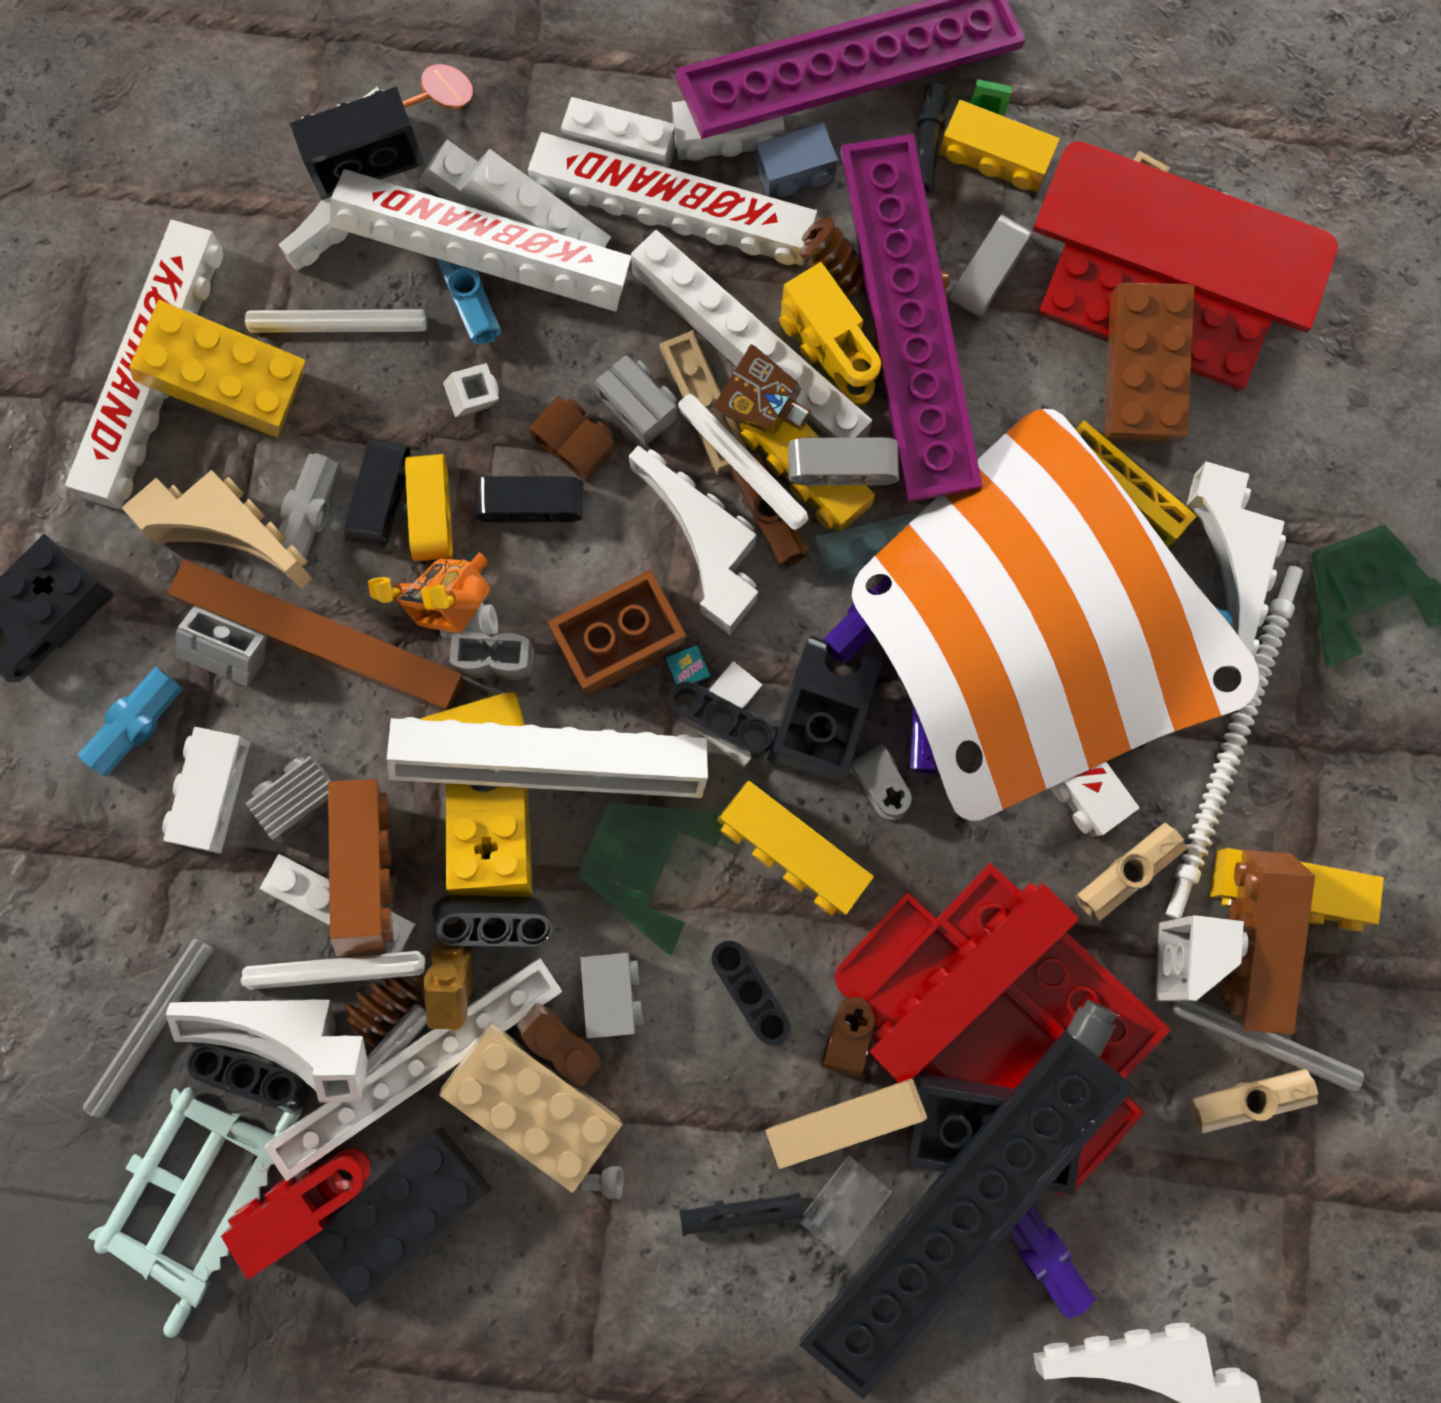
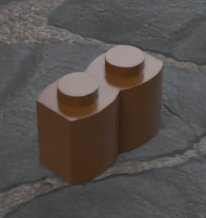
(572, 437)
(552, 1041)

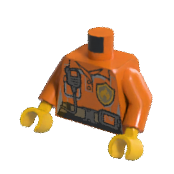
(442, 596)

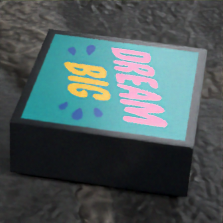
(688, 665)

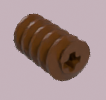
(836, 253)
(383, 1005)

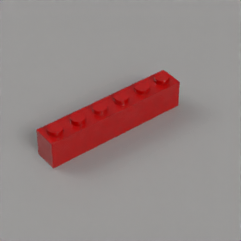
(973, 982)

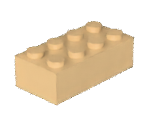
(531, 1107)

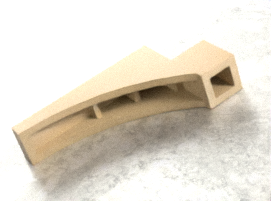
(215, 516)

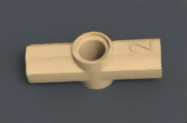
(1113, 887)
(1275, 1095)

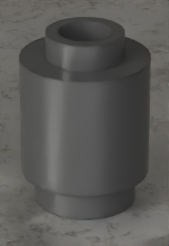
(1093, 1026)

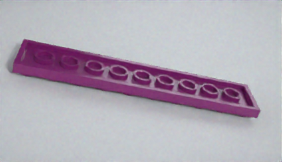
(844, 61)
(910, 318)

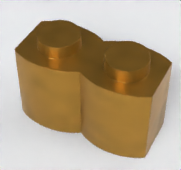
(448, 986)

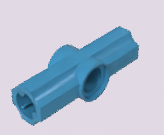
(472, 306)
(130, 722)

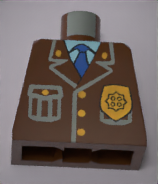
(762, 395)

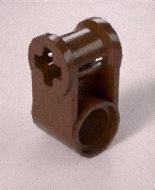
(849, 1044)

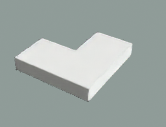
(739, 689)

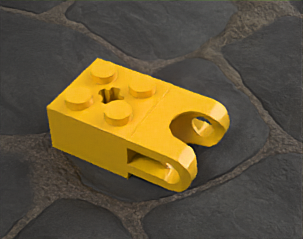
(829, 332)
(485, 824)

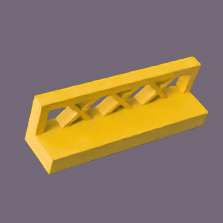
(1163, 524)

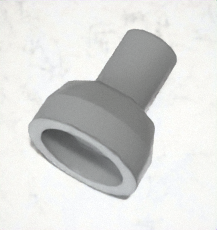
(609, 1182)

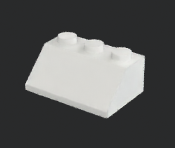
(1196, 955)

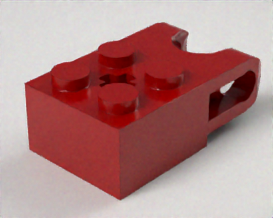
(293, 1211)

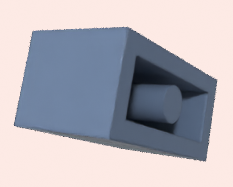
(796, 161)

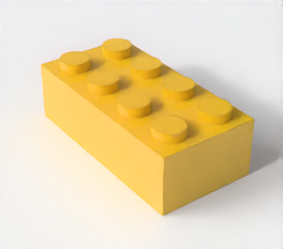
(217, 369)

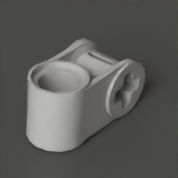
(876, 777)

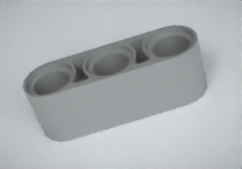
(991, 265)
(843, 461)

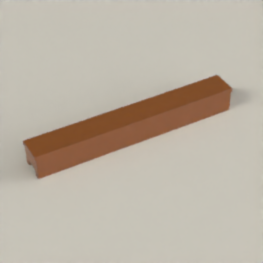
(318, 637)

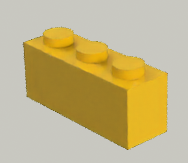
(998, 146)

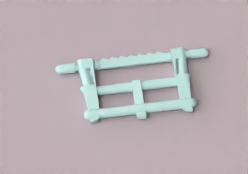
(148, 1259)

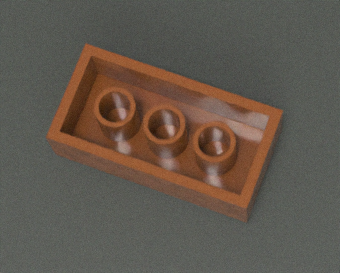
(1149, 362)
(357, 868)
(1276, 910)

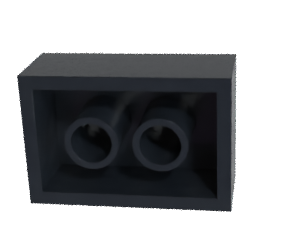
(358, 136)

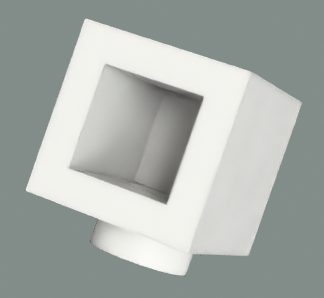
(471, 390)

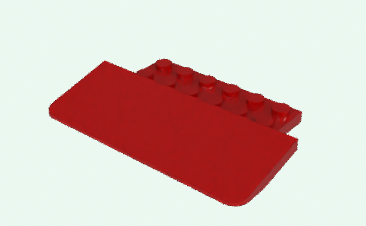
(1158, 228)
(1018, 1024)

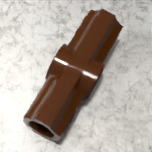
(782, 540)

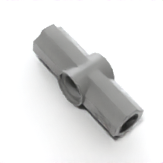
(308, 506)

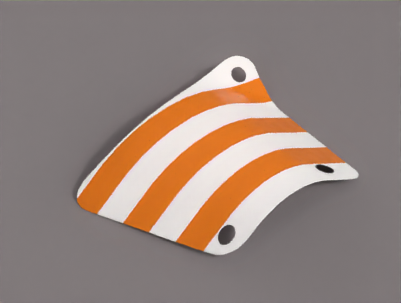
(1045, 622)

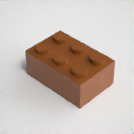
(618, 633)

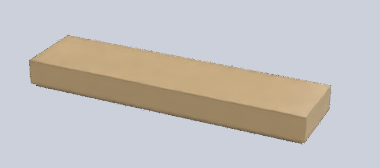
(695, 377)
(846, 1123)

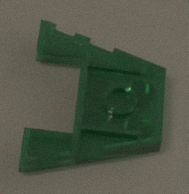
(1364, 575)
(631, 855)

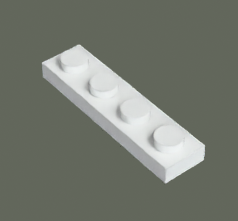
(310, 894)

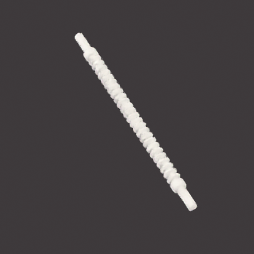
(1188, 871)

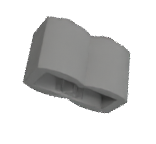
(480, 656)

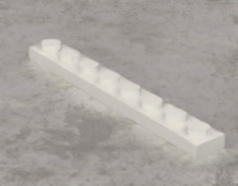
(409, 1071)

